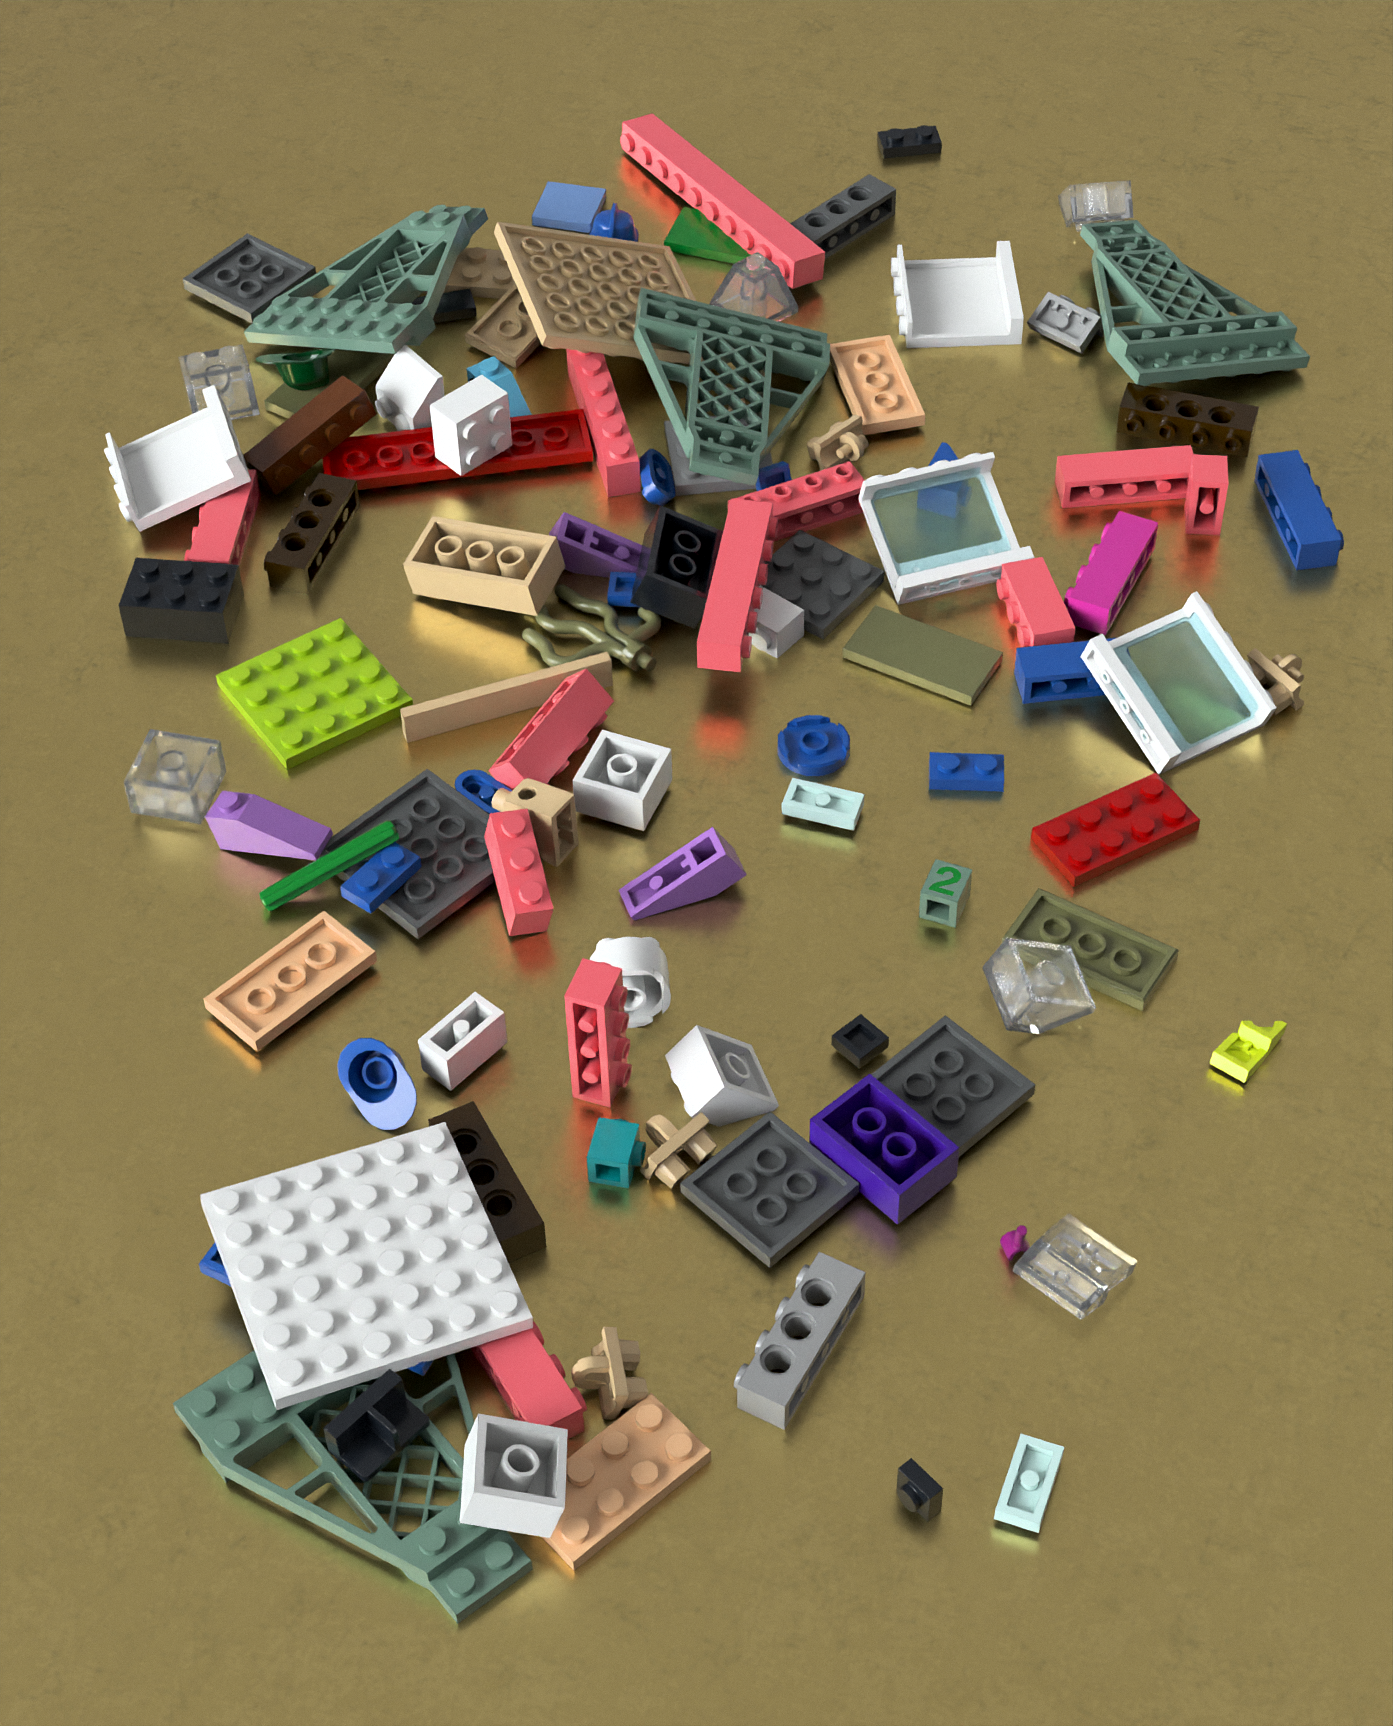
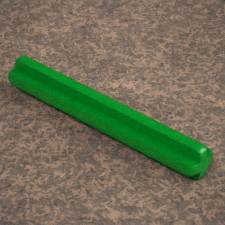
(329, 865)

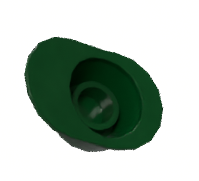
(303, 369)

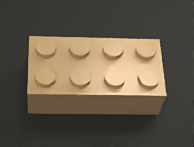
(484, 565)

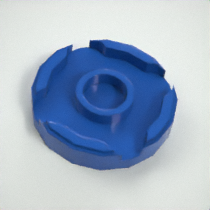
(813, 745)

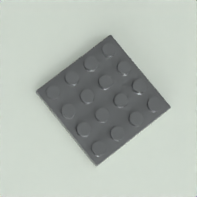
(445, 834)

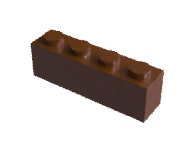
(309, 434)

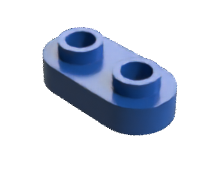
(656, 478)
(482, 785)

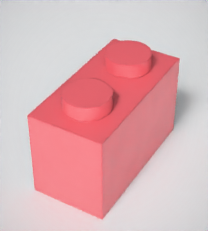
(1206, 494)

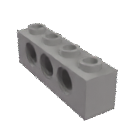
(778, 1395)

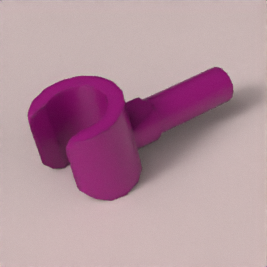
(1015, 1242)

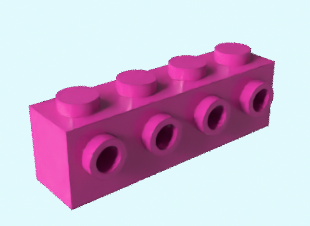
(1111, 572)

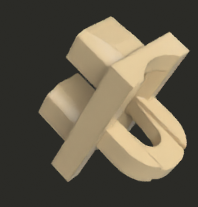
(671, 1142)
(606, 1373)

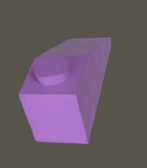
(593, 549)
(262, 827)
(686, 876)

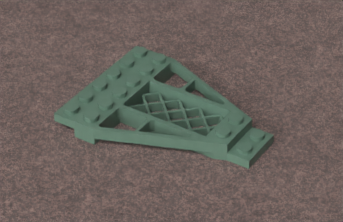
(375, 288)
(1180, 314)
(756, 349)
(454, 1560)

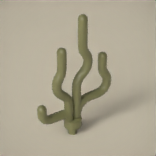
(624, 646)

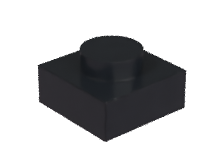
(860, 1041)
(918, 1490)

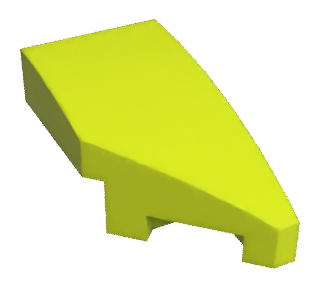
(1246, 1050)

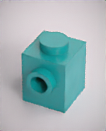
(615, 1152)

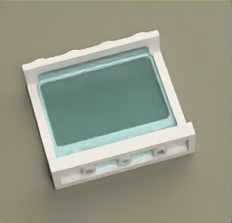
(940, 527)
(1179, 685)

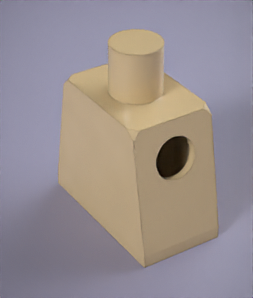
(550, 813)

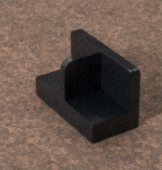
(375, 1427)

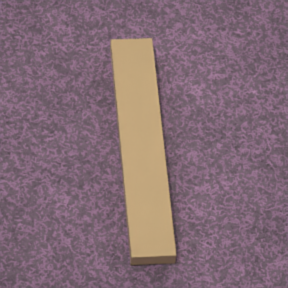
(497, 698)

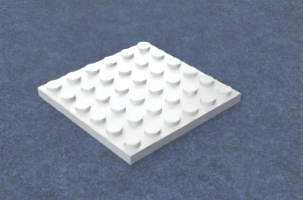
(363, 1264)

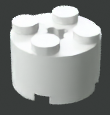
(643, 974)

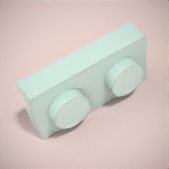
(823, 804)
(1029, 1483)

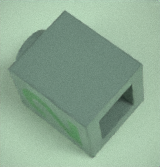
(945, 893)

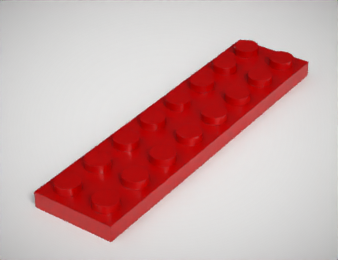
(410, 454)

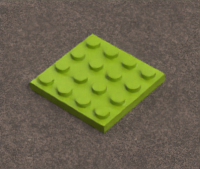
(314, 693)

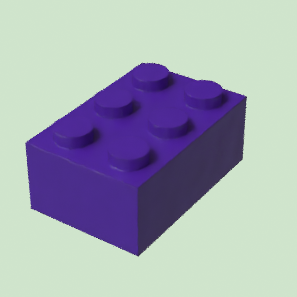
(885, 1148)

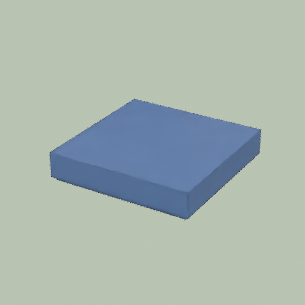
(568, 207)

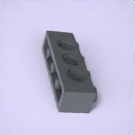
(848, 214)

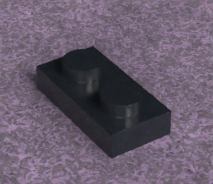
(909, 141)

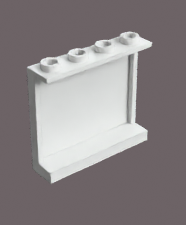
(958, 300)
(178, 465)

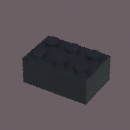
(676, 566)
(181, 600)

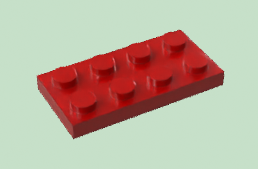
(1114, 829)

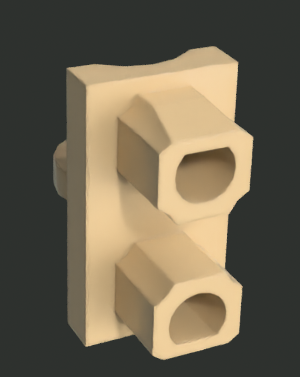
(841, 443)
(1281, 676)

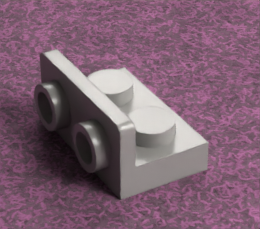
(1066, 322)

